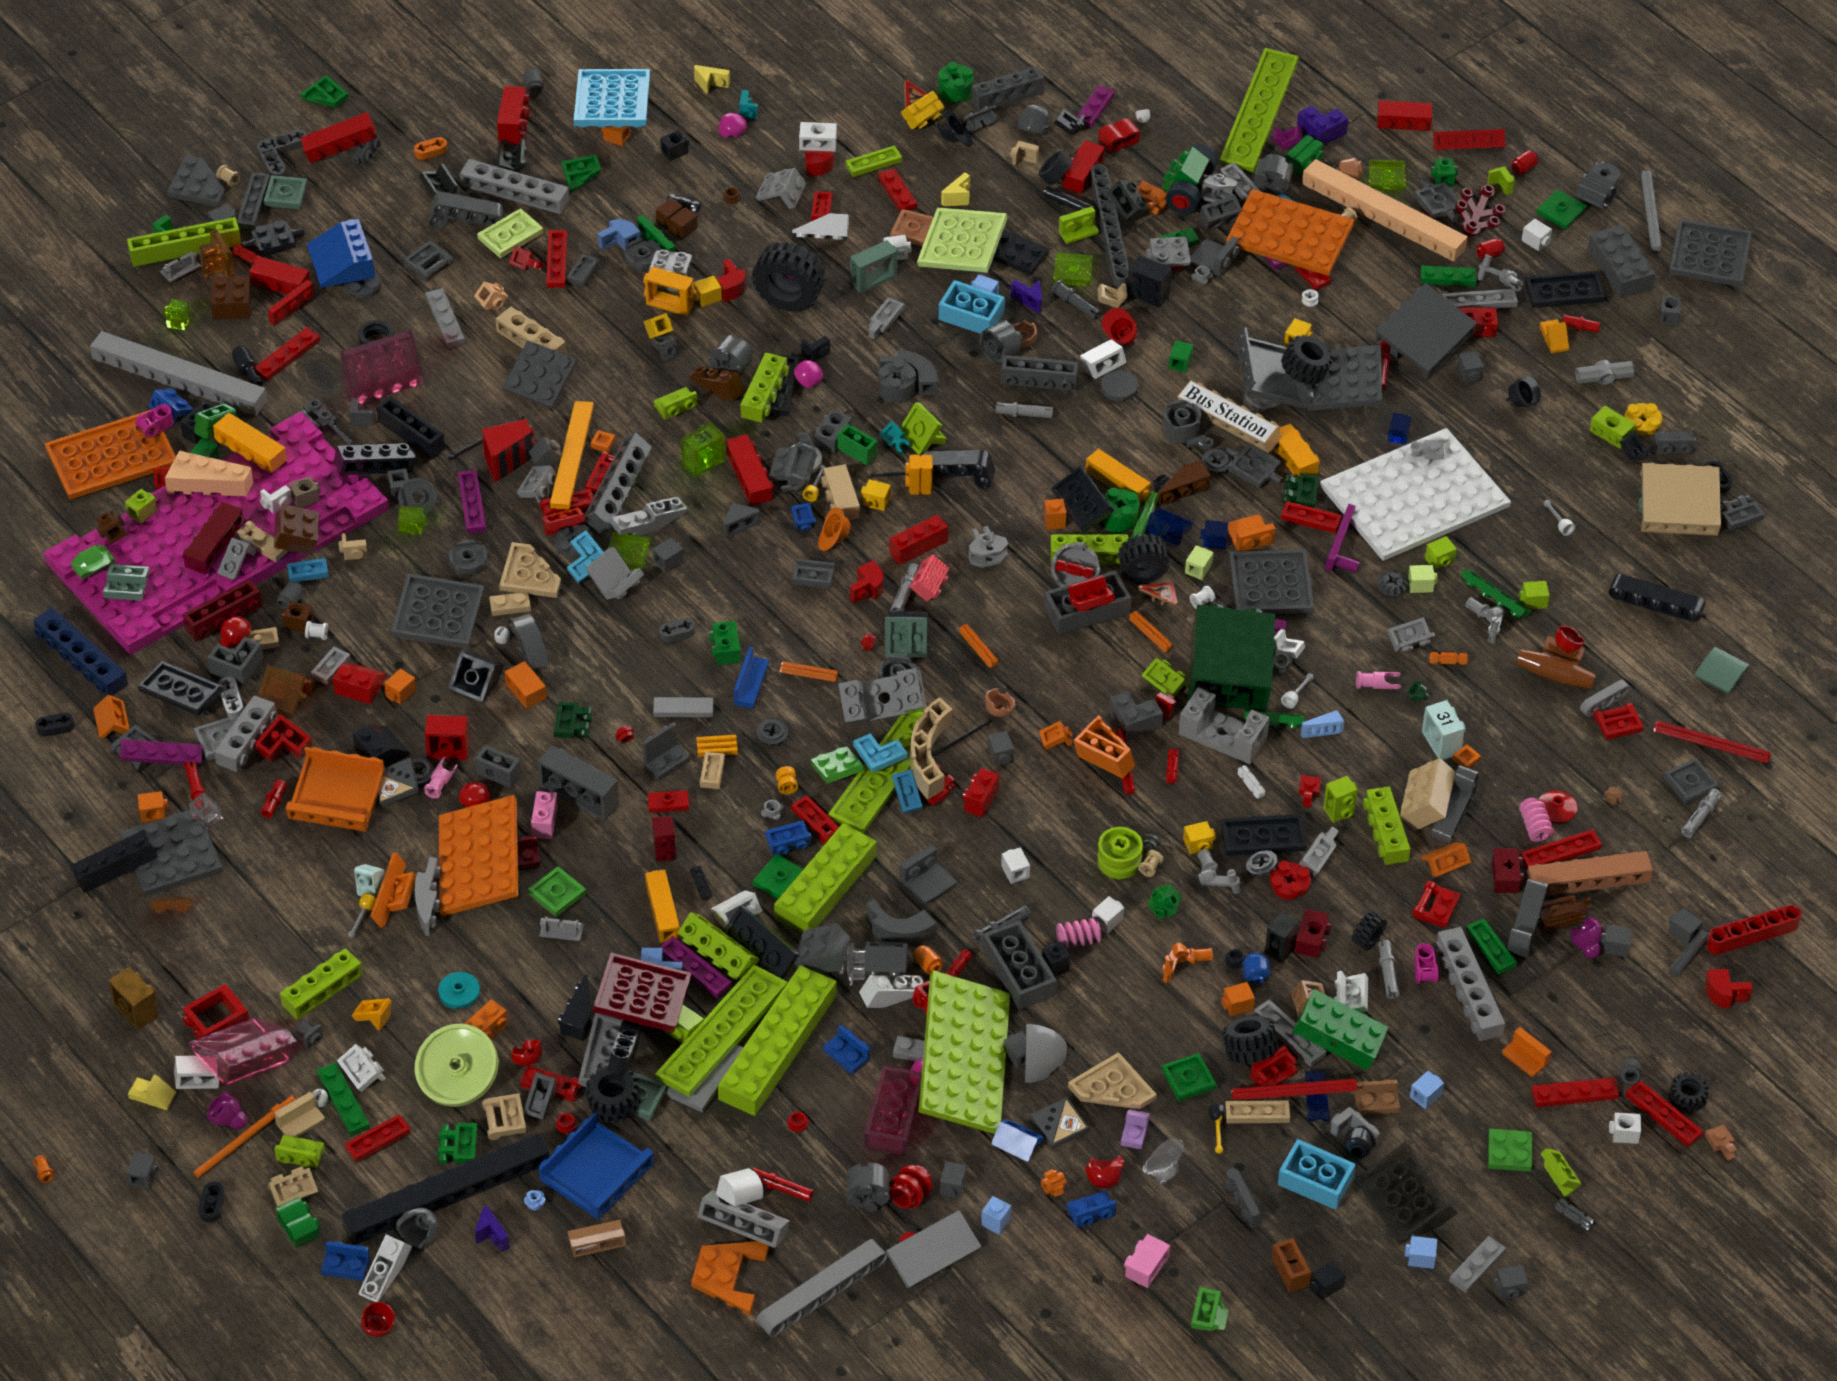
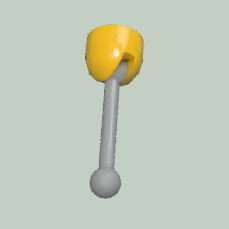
(812, 488)
(366, 904)

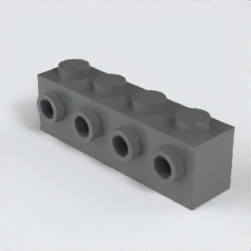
(1039, 373)

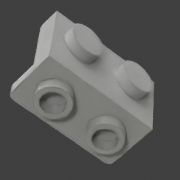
(1410, 634)

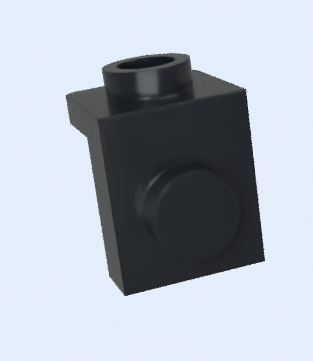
(1069, 122)
(815, 350)
(1634, 447)

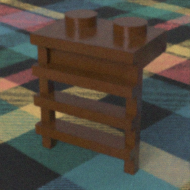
(1563, 913)

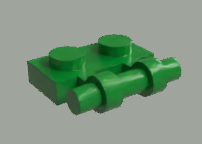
(464, 1144)

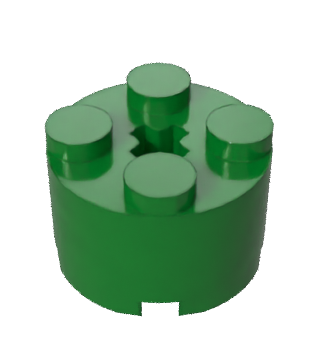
(955, 83)
(1125, 510)

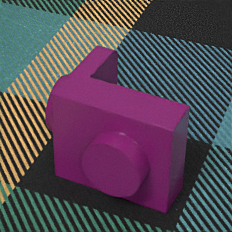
(1288, 138)

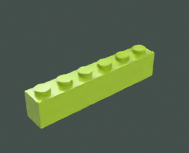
(180, 241)

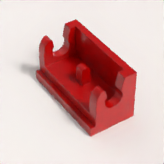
(1274, 1069)

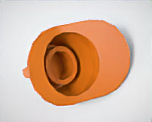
(834, 530)

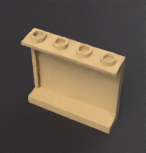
(1680, 499)

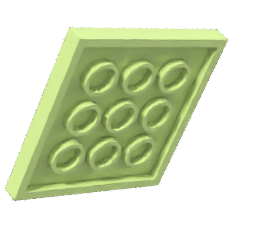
(962, 240)

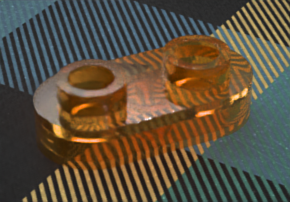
(178, 904)

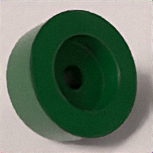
(1418, 691)

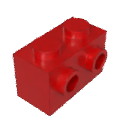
(1485, 326)
(981, 792)

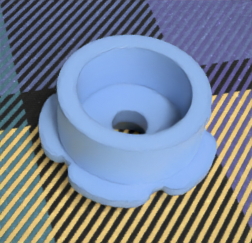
(534, 1204)

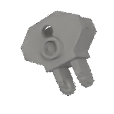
(1216, 187)
(986, 547)

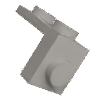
(234, 557)
(1349, 1118)

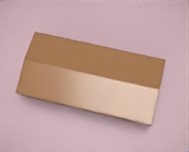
(596, 1238)

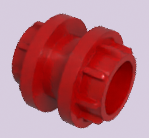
(910, 1186)

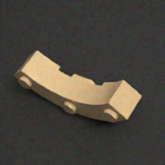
(926, 730)

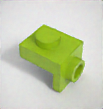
(1503, 178)

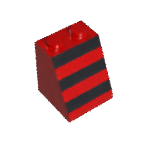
(507, 447)

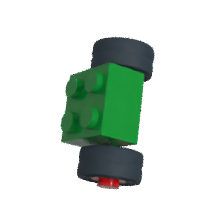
(1184, 174)

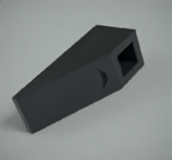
(577, 1017)

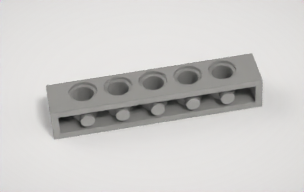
(514, 186)
(1469, 984)

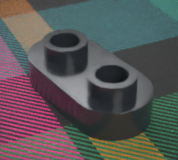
(1725, 479)
(211, 1203)

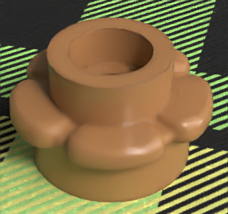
(1613, 795)

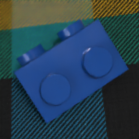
(169, 397)
(788, 838)

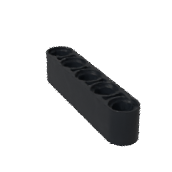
(1657, 597)
(624, 1047)

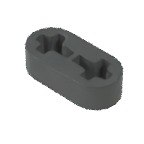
(677, 630)

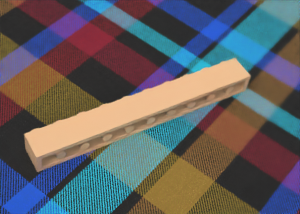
(1384, 210)

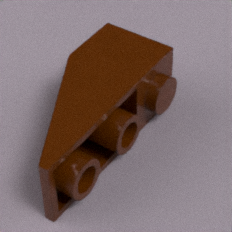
(721, 383)
(1187, 481)

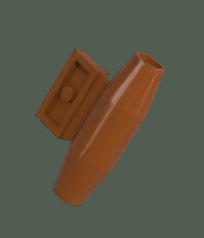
(1557, 665)

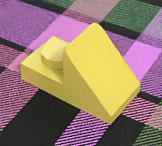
(709, 76)
(957, 192)
(152, 1092)

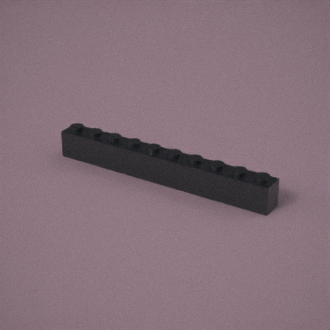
(445, 1188)

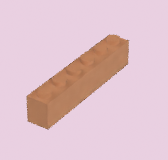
(1593, 873)

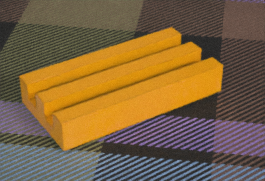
(716, 743)

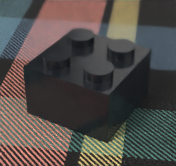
(1149, 281)

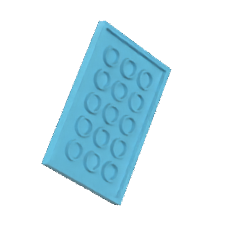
(612, 97)

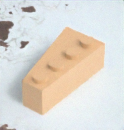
(207, 475)

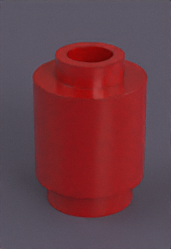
(1524, 162)
(1492, 247)

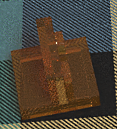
(216, 256)
(283, 689)

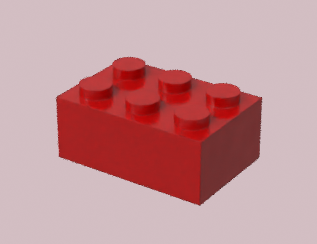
(513, 114)

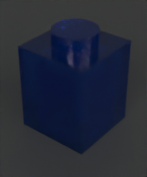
(1399, 428)
(1214, 534)

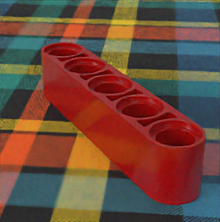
(1753, 929)

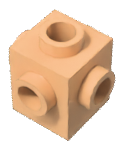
(491, 296)

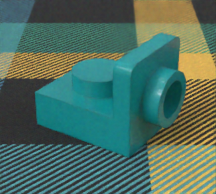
(746, 107)

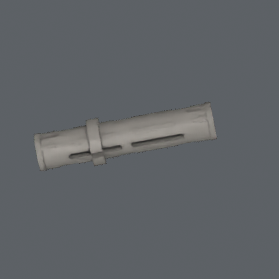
(1024, 410)
(904, 591)
(1705, 807)
(1387, 962)

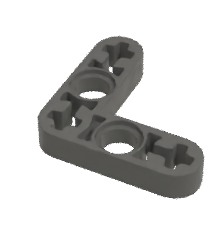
(273, 152)

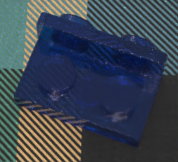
(1168, 526)

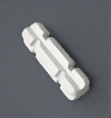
(1251, 782)

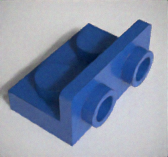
(848, 1050)
(1091, 1209)
(346, 1261)

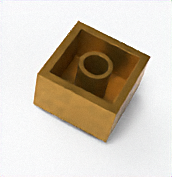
(133, 998)

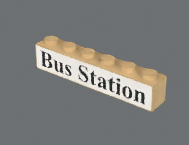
(1232, 417)

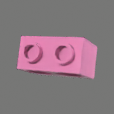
(544, 815)

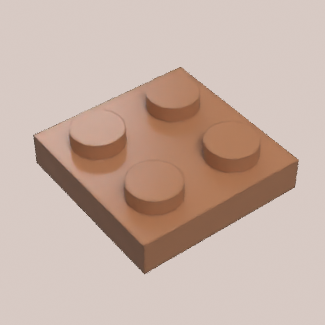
(913, 226)

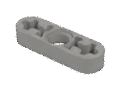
(233, 692)
(1605, 698)

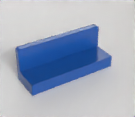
(750, 680)

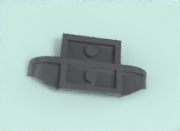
(794, 463)

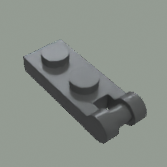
(1242, 1197)

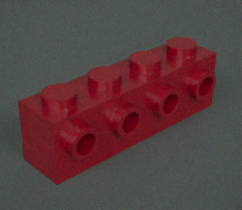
(213, 537)
(210, 615)

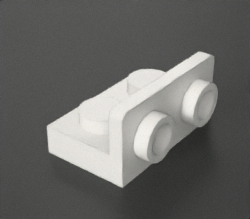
(360, 1067)

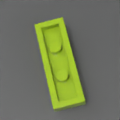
(873, 161)

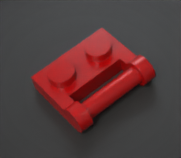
(1619, 725)
(1442, 907)

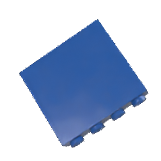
(594, 1167)

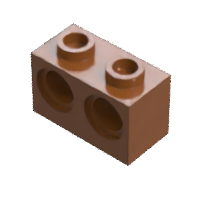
(1291, 1265)

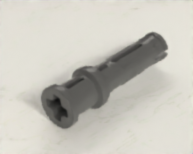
(1069, 296)
(1019, 914)

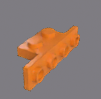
(394, 890)

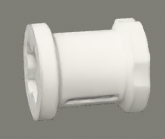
(1201, 598)
(316, 630)

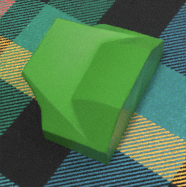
(92, 561)
(1209, 1311)

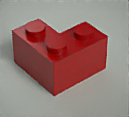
(282, 735)

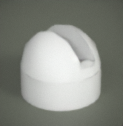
(1143, 115)
(504, 635)
(323, 1097)

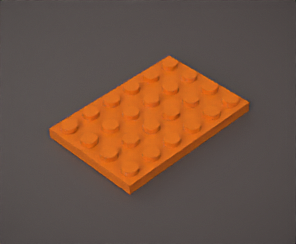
(1291, 232)
(107, 456)
(478, 855)

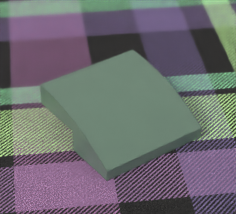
(126, 582)
(906, 636)
(1721, 670)

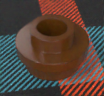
(731, 195)

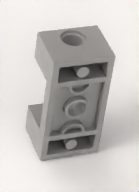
(862, 699)
(1203, 725)

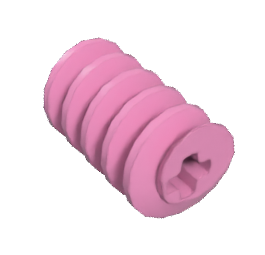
(1536, 819)
(1078, 932)

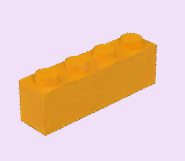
(250, 443)

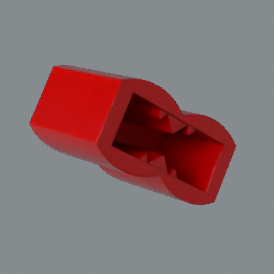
(1119, 135)

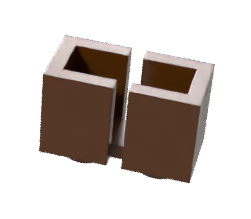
(680, 223)

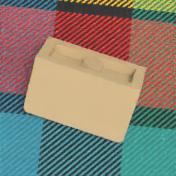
(299, 1116)

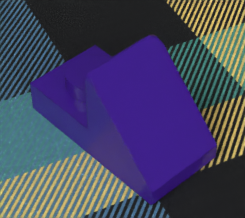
(1028, 296)
(490, 1228)

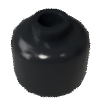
(1358, 1143)

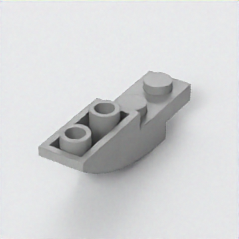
(651, 518)
(426, 895)

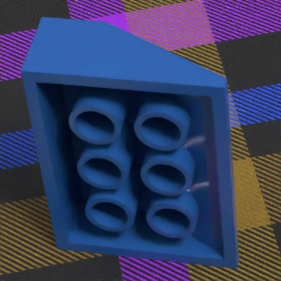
(341, 255)

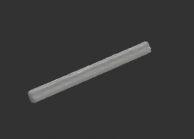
(1651, 211)

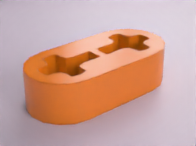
(430, 148)

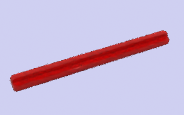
(1712, 741)
(1294, 1089)

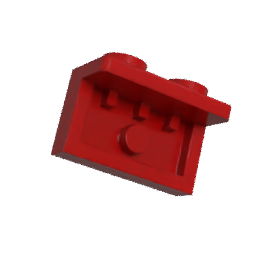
(1090, 594)

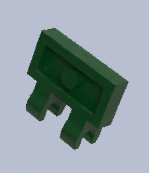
(1306, 489)
(566, 720)

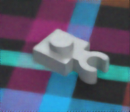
(1430, 449)

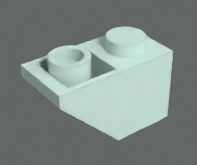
(368, 879)

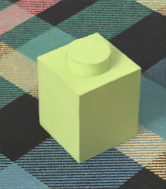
(1199, 562)
(1422, 578)

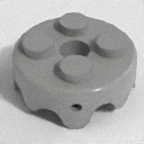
(1074, 553)

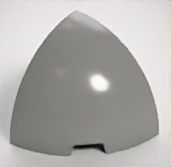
(1044, 1052)

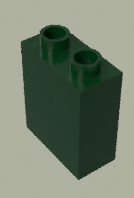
(1233, 653)

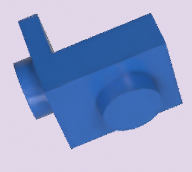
(803, 517)

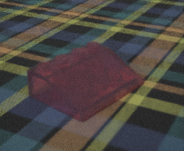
(381, 367)
(244, 1049)

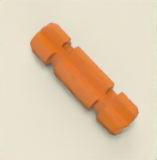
(1448, 658)

